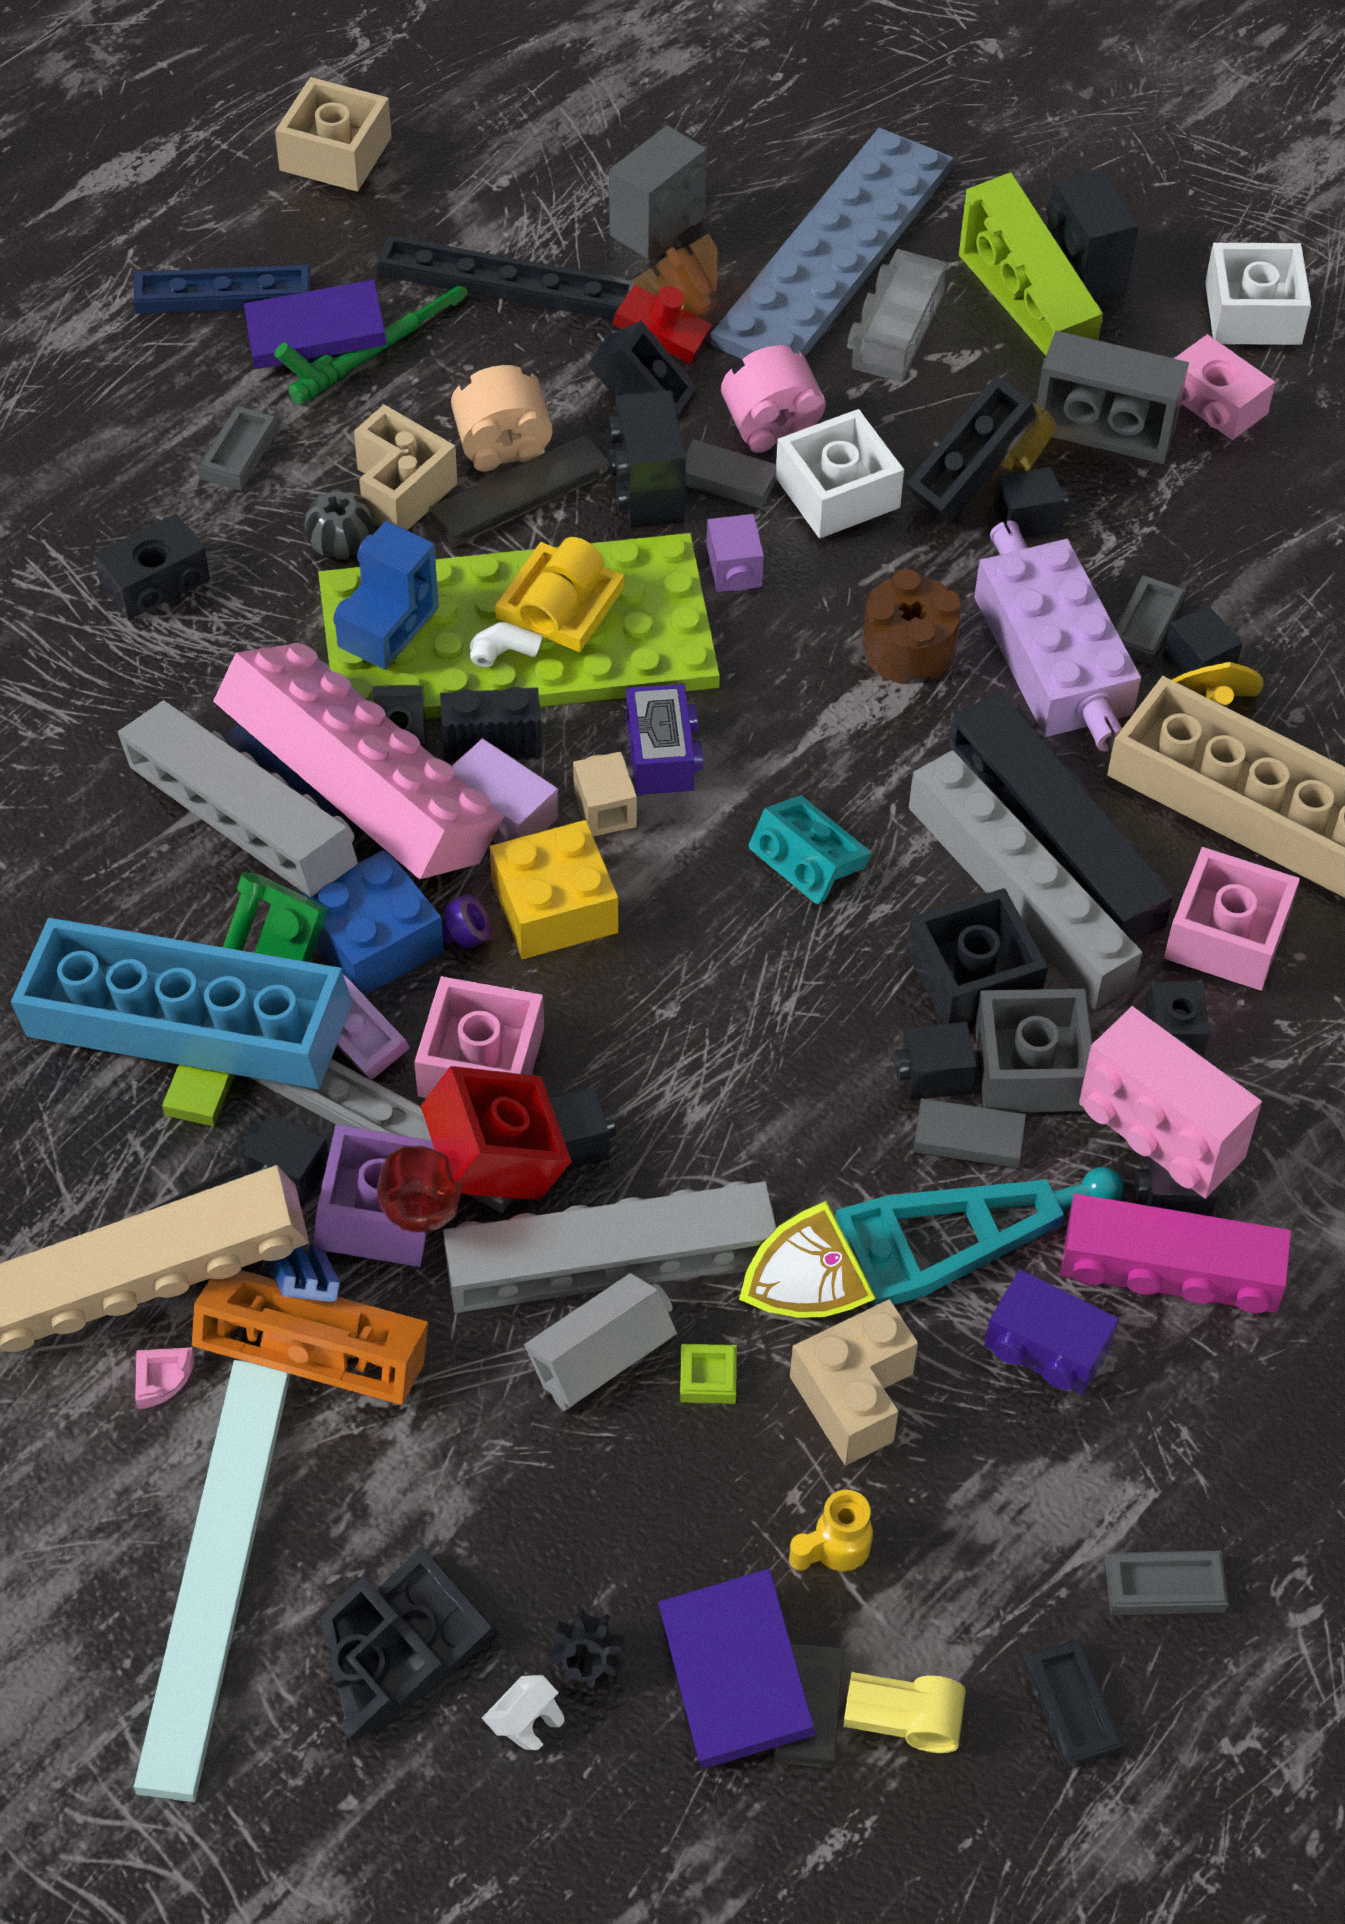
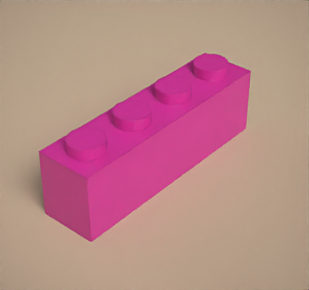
(1176, 1254)

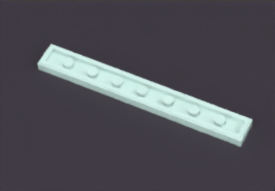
(212, 1585)

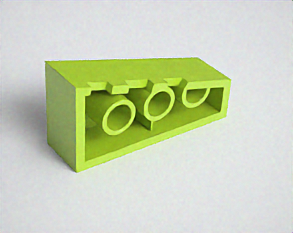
(1023, 264)

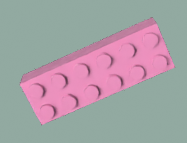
(359, 759)

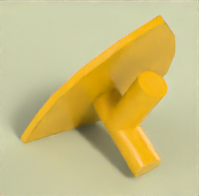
(1222, 682)

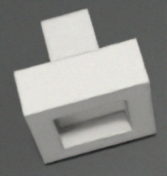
(519, 1708)

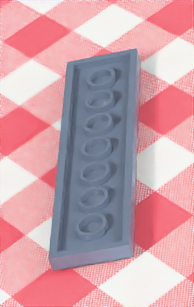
(834, 247)

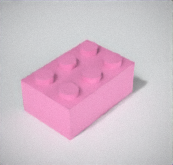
(1168, 1102)

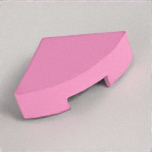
(161, 1374)

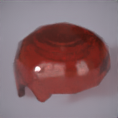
(418, 1189)

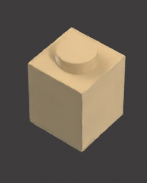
(605, 793)

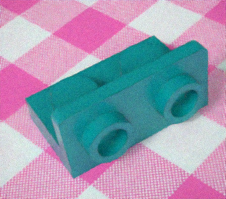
(806, 847)

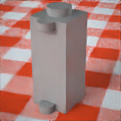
(601, 1339)

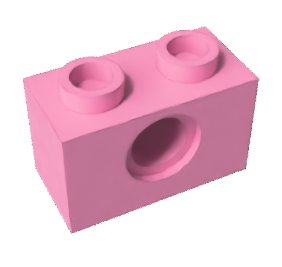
(1224, 388)

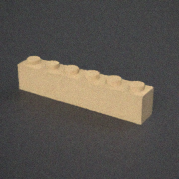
(149, 1257)

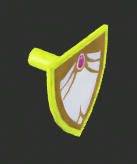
(806, 1269)

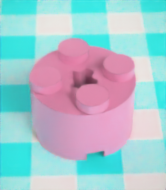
(772, 396)

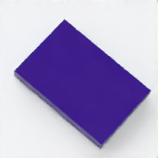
(316, 323)
(736, 1669)

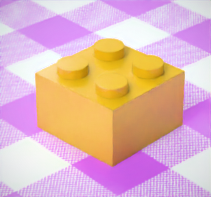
(554, 889)

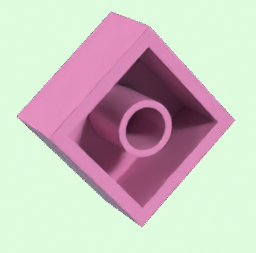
(1231, 918)
(478, 1030)

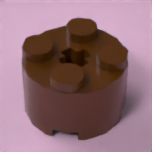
(911, 627)

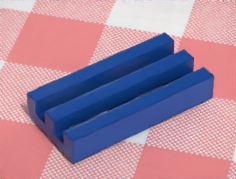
(312, 1273)

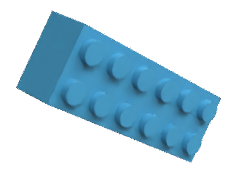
(183, 1002)

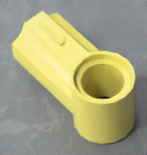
(921, 1711)

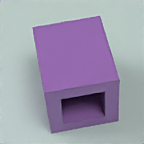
(734, 553)

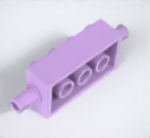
(1056, 636)

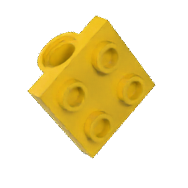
(561, 593)

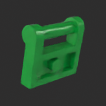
(290, 925)

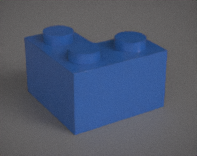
(394, 595)

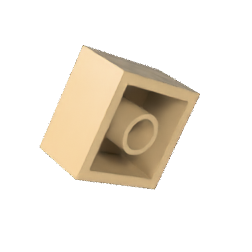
(333, 134)

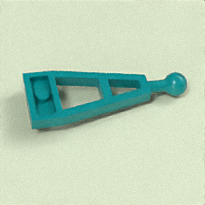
(889, 1262)

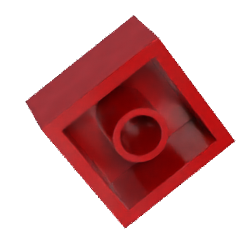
(496, 1132)

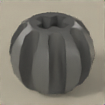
(338, 524)

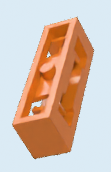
(311, 1335)

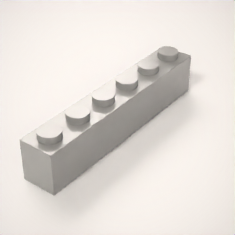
(239, 798)
(1004, 854)
(599, 1245)

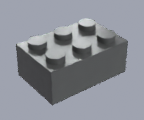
(1112, 396)

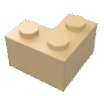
(402, 467)
(845, 1378)

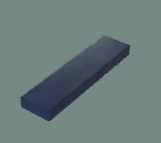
(216, 287)

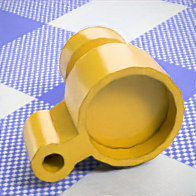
(841, 1535)

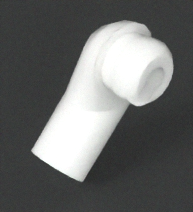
(500, 638)

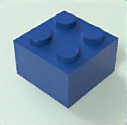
(377, 923)

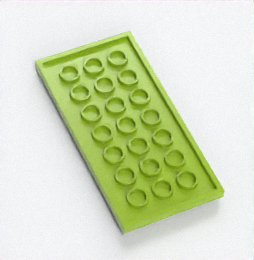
(648, 637)

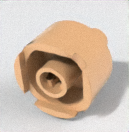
(501, 417)

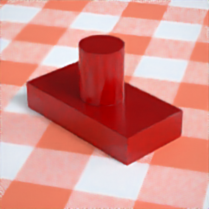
(663, 314)

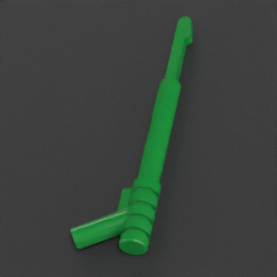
(326, 370)

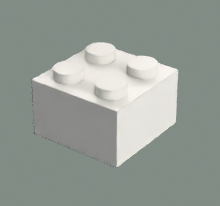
(1258, 293)
(839, 473)

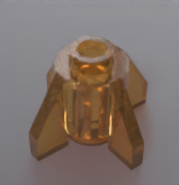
(691, 274)

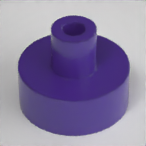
(466, 922)

